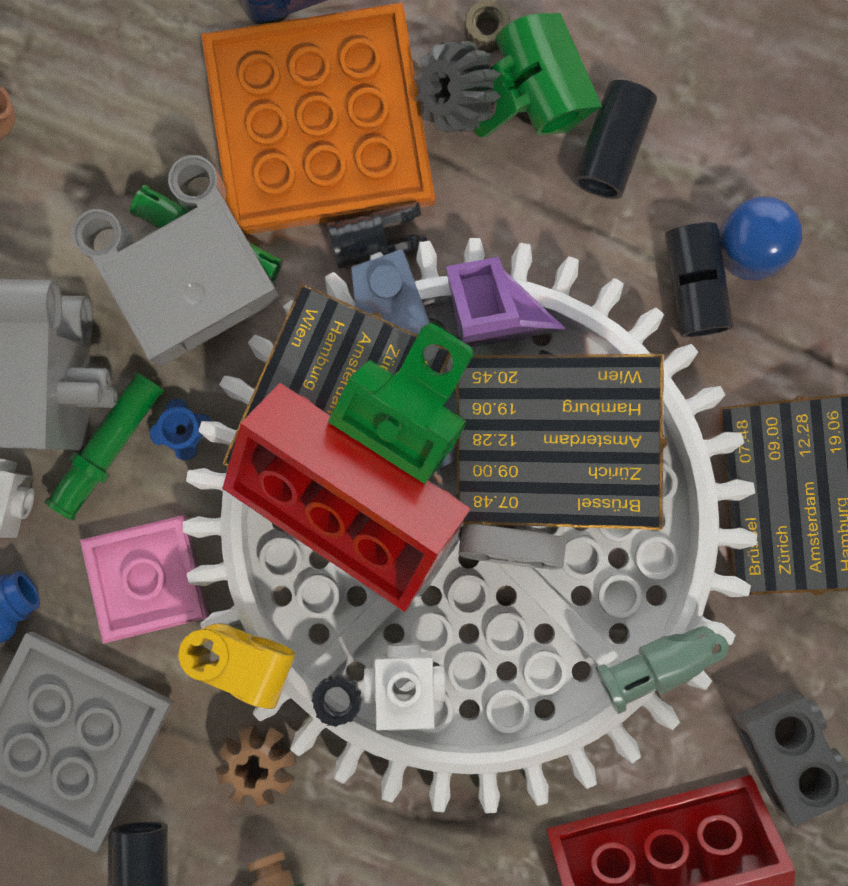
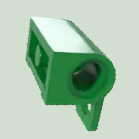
(540, 77)
(406, 412)

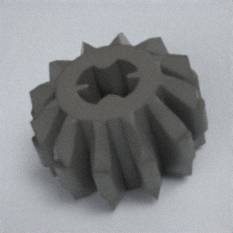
(456, 86)

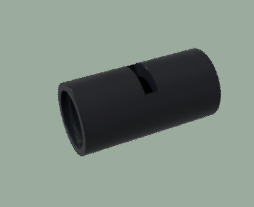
(615, 139)
(699, 279)
(140, 854)

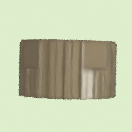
(490, 10)

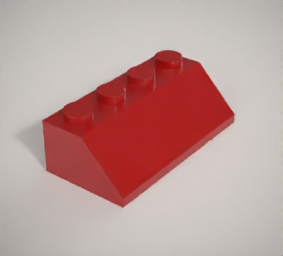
(341, 497)
(680, 840)

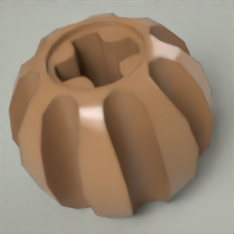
(241, 774)

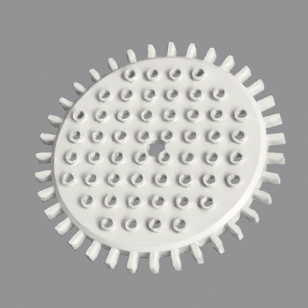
(505, 730)

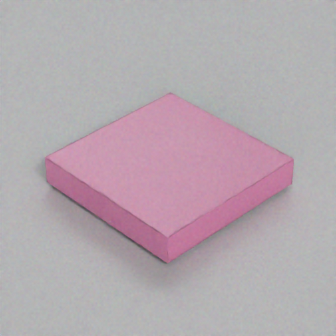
(142, 579)

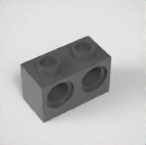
(784, 762)

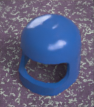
(760, 238)

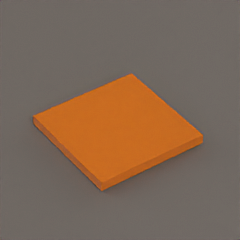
(317, 118)

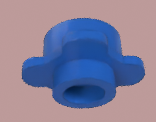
(166, 429)

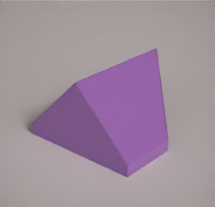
(493, 305)

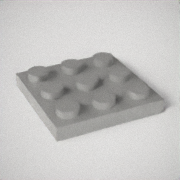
(72, 739)

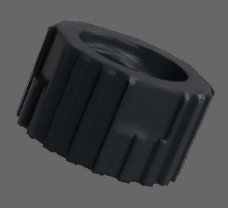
(331, 717)

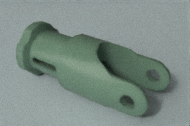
(661, 666)

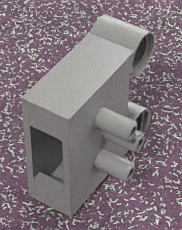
(184, 277)
(47, 367)

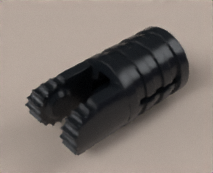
(365, 236)

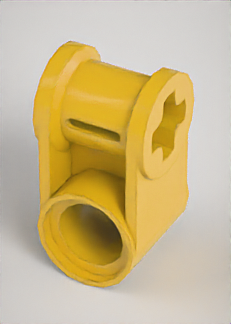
(247, 665)

